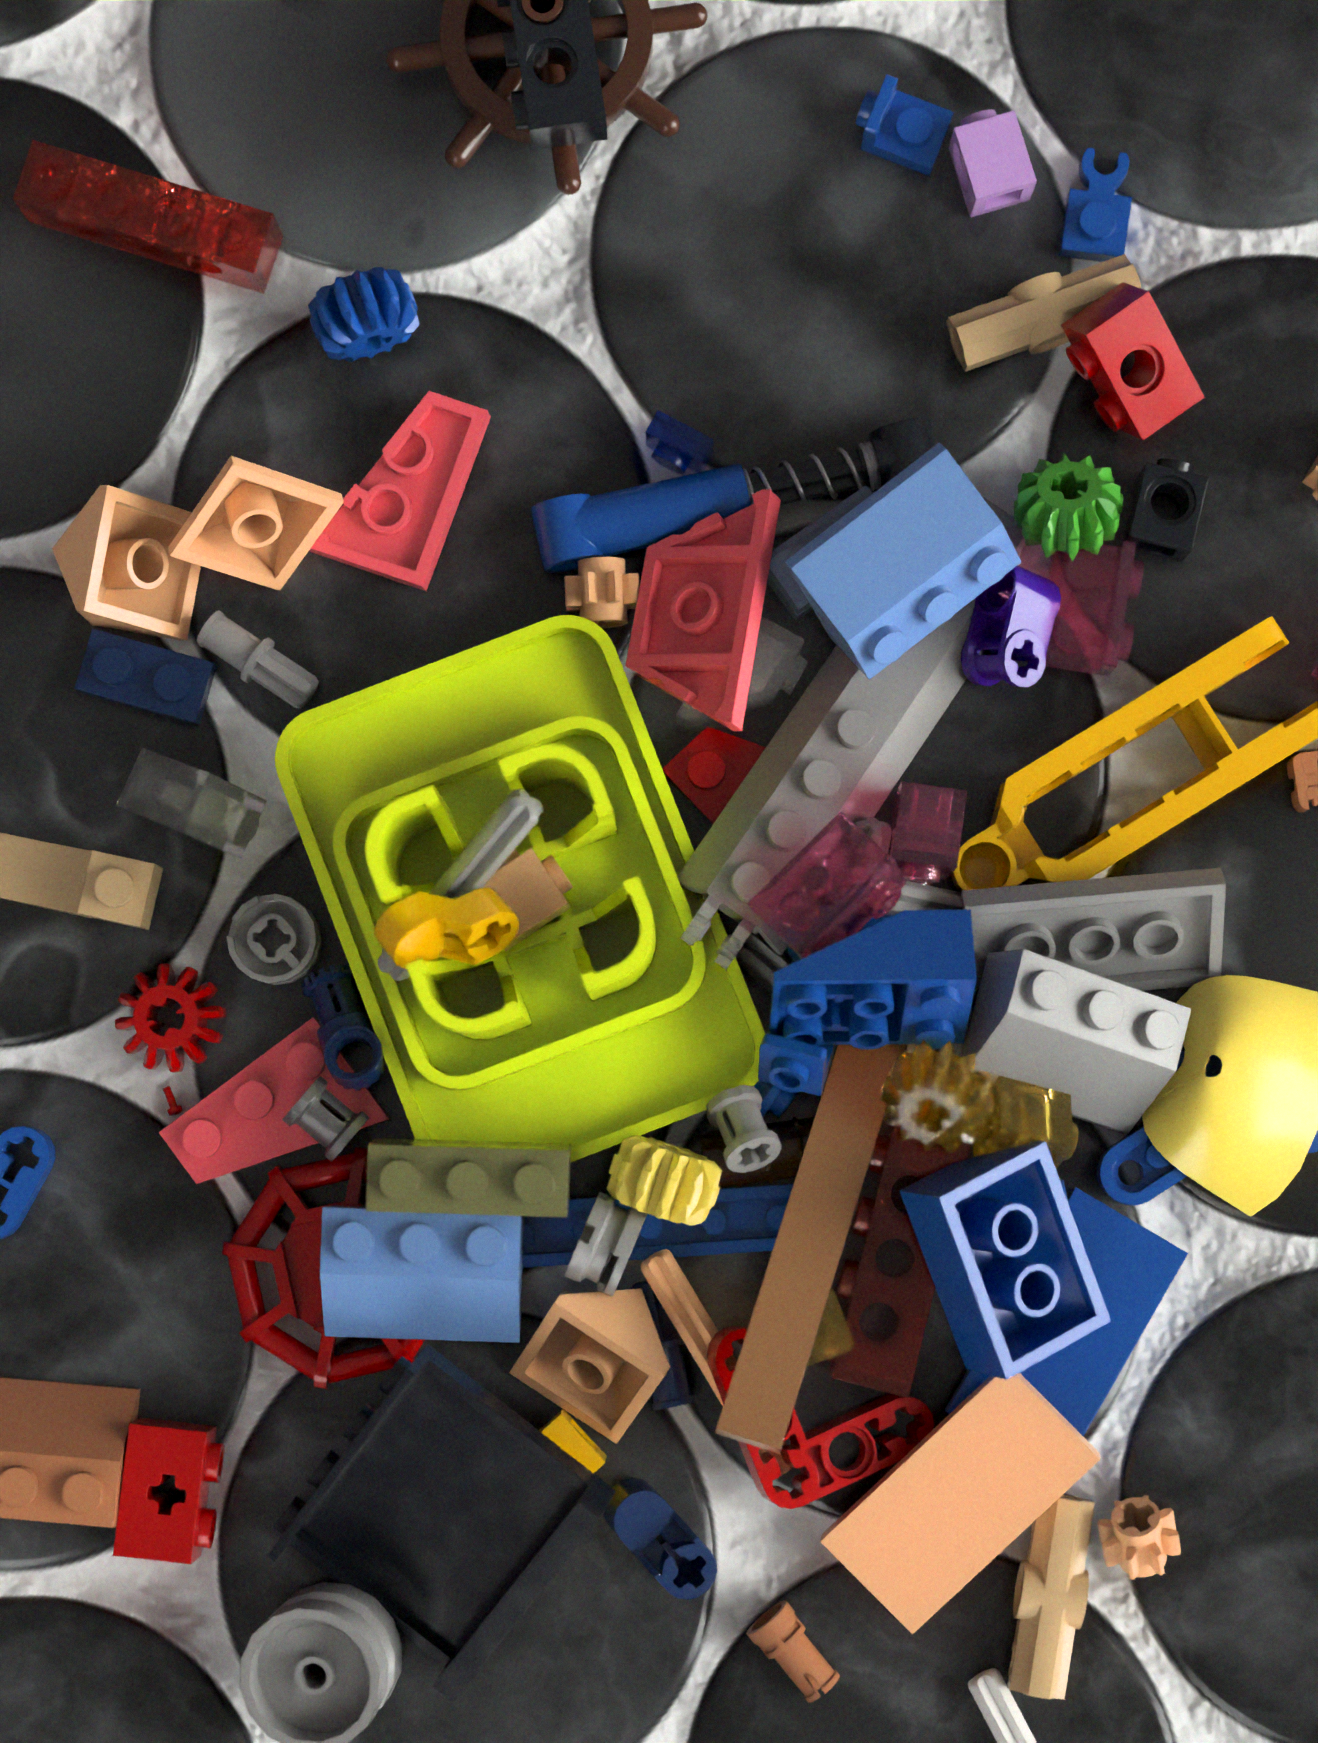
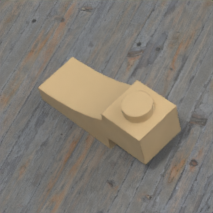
(78, 881)

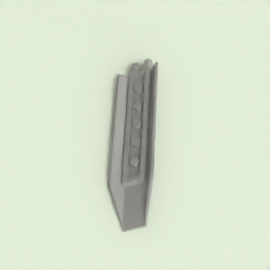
(830, 755)

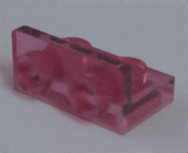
(1094, 595)
(829, 889)

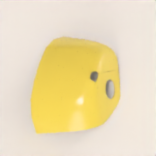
(1256, 1118)

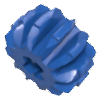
(363, 314)

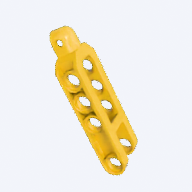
(1010, 855)

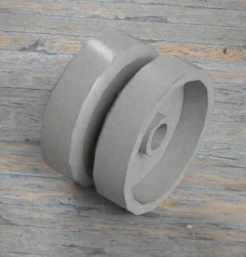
(321, 1665)

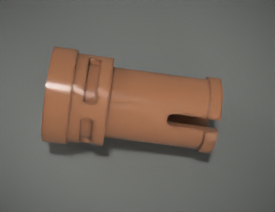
(783, 1638)

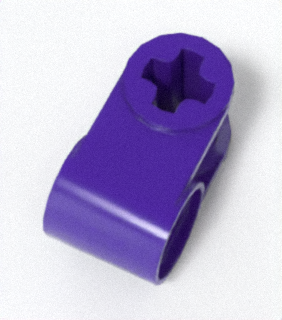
(1015, 625)

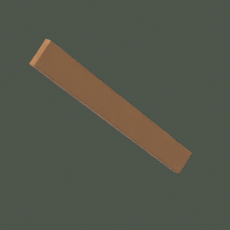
(807, 1249)

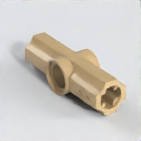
(1033, 313)
(1051, 1598)

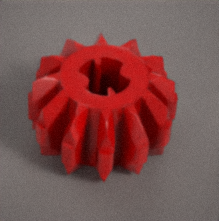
(174, 1040)

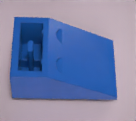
(882, 985)

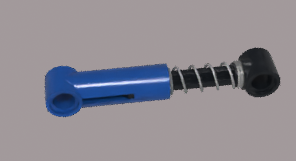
(641, 515)

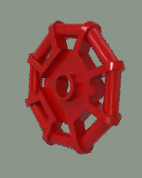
(298, 1273)

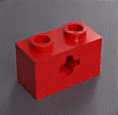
(145, 1521)

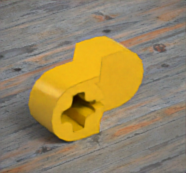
(438, 926)

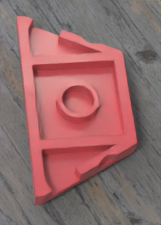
(704, 609)

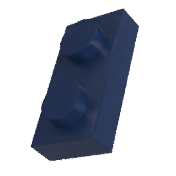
(145, 677)

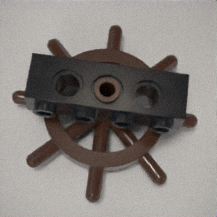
(546, 40)

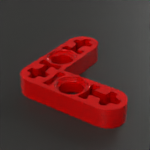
(811, 1449)

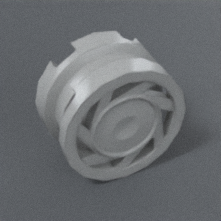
(274, 939)
(605, 1244)

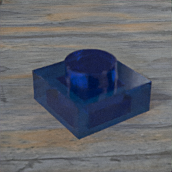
(678, 445)

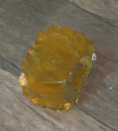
(937, 1097)

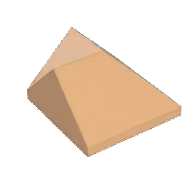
(255, 523)
(122, 566)
(596, 1358)

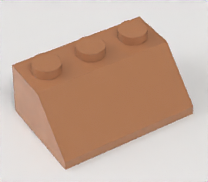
(63, 1450)

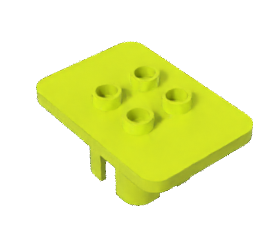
(602, 1012)

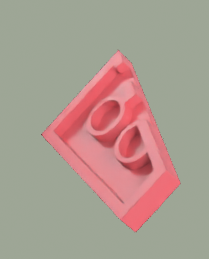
(410, 496)

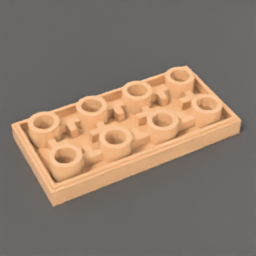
(959, 1498)

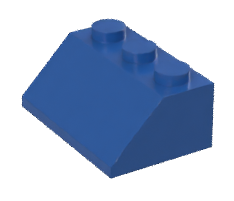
(1005, 1258)

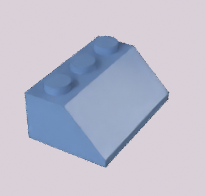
(903, 561)
(421, 1275)

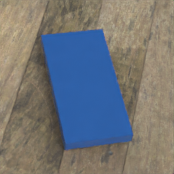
(1133, 1276)

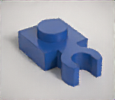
(1095, 217)

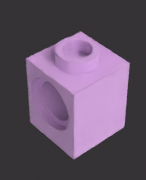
(991, 161)

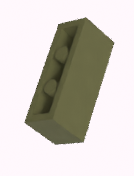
(468, 1177)

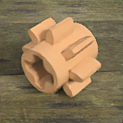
(602, 591)
(1139, 1537)

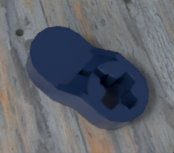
(678, 1562)

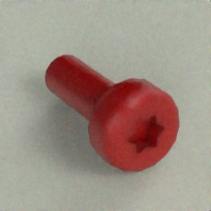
(174, 1108)

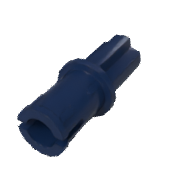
(674, 1387)

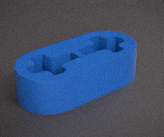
(29, 1179)

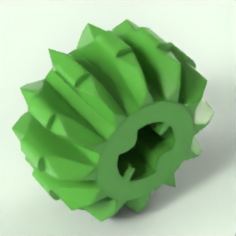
(1068, 506)

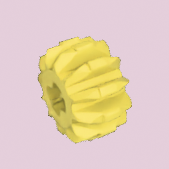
(664, 1180)

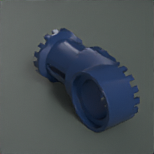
(344, 1026)

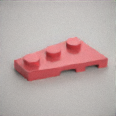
(245, 1115)

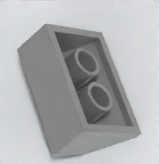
(1075, 1036)

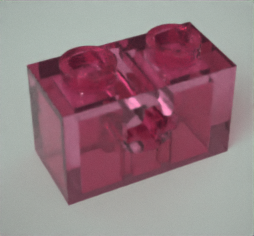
(926, 831)

